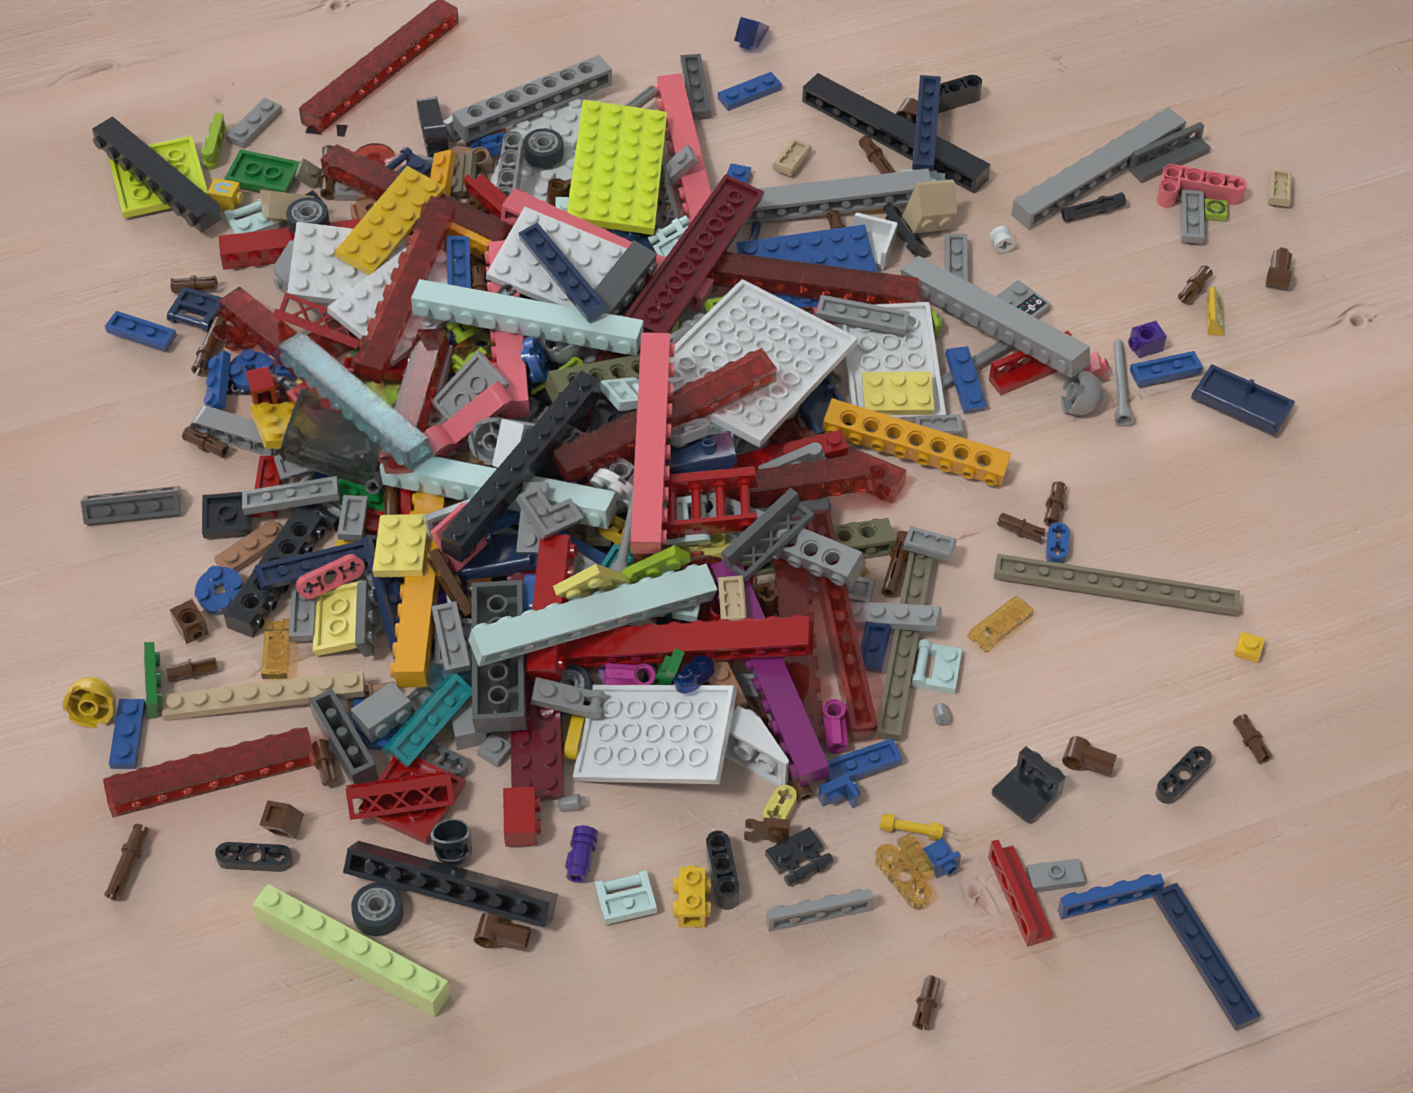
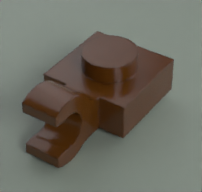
(771, 829)

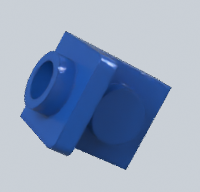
(837, 789)
(942, 858)

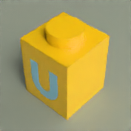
(226, 194)

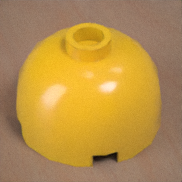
(89, 702)

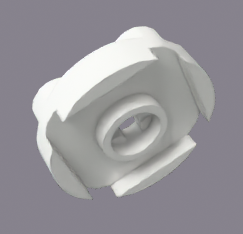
(610, 481)

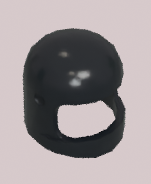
(454, 839)

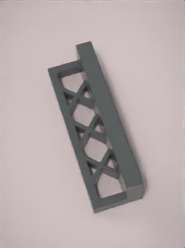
(1180, 153)
(661, 219)
(131, 505)
(760, 531)

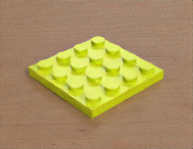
(135, 197)

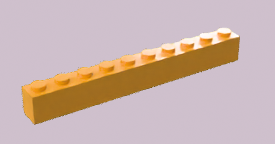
(415, 613)

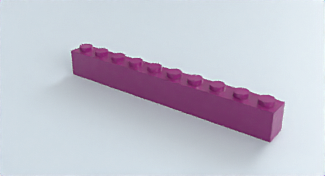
(781, 700)

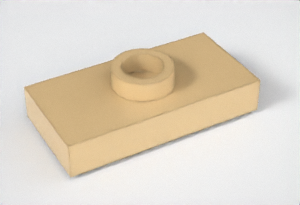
(792, 157)
(1279, 187)
(732, 598)

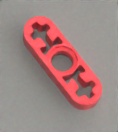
(343, 562)

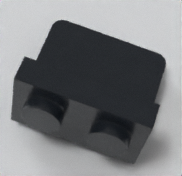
(1029, 786)

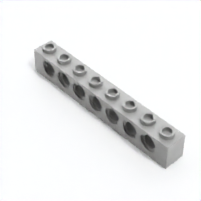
(532, 98)
(806, 542)

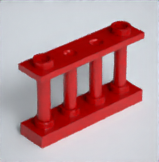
(710, 481)

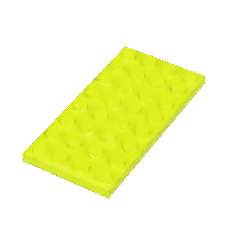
(617, 166)

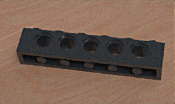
(295, 538)

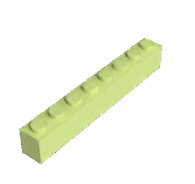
(351, 950)

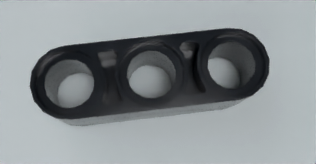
(959, 92)
(720, 880)

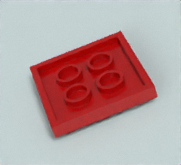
(416, 823)

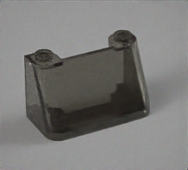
(328, 442)

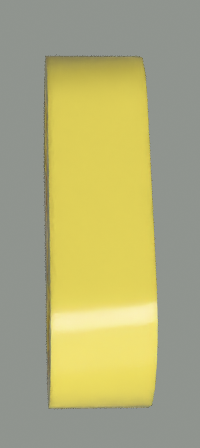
(774, 803)

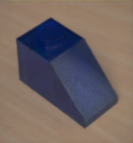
(750, 33)

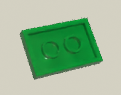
(262, 171)

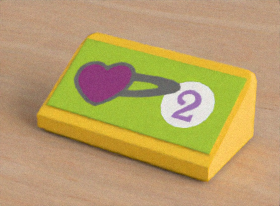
(1215, 313)

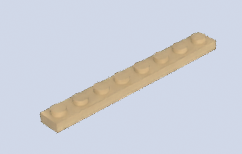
(261, 695)

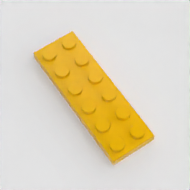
(388, 221)

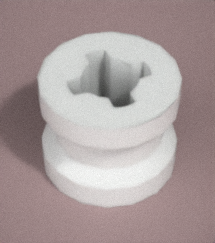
(1002, 239)

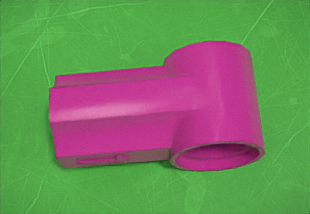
(626, 674)
(835, 726)

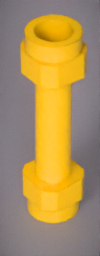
(889, 823)

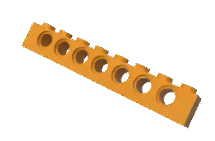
(928, 439)

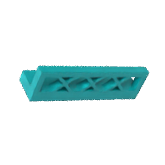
(428, 719)

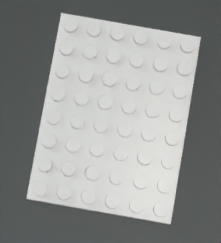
(793, 339)

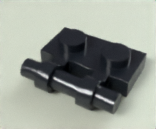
(796, 850)

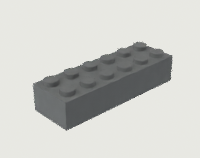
(499, 686)

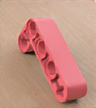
(1213, 184)
(456, 430)

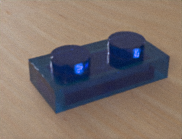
(874, 645)

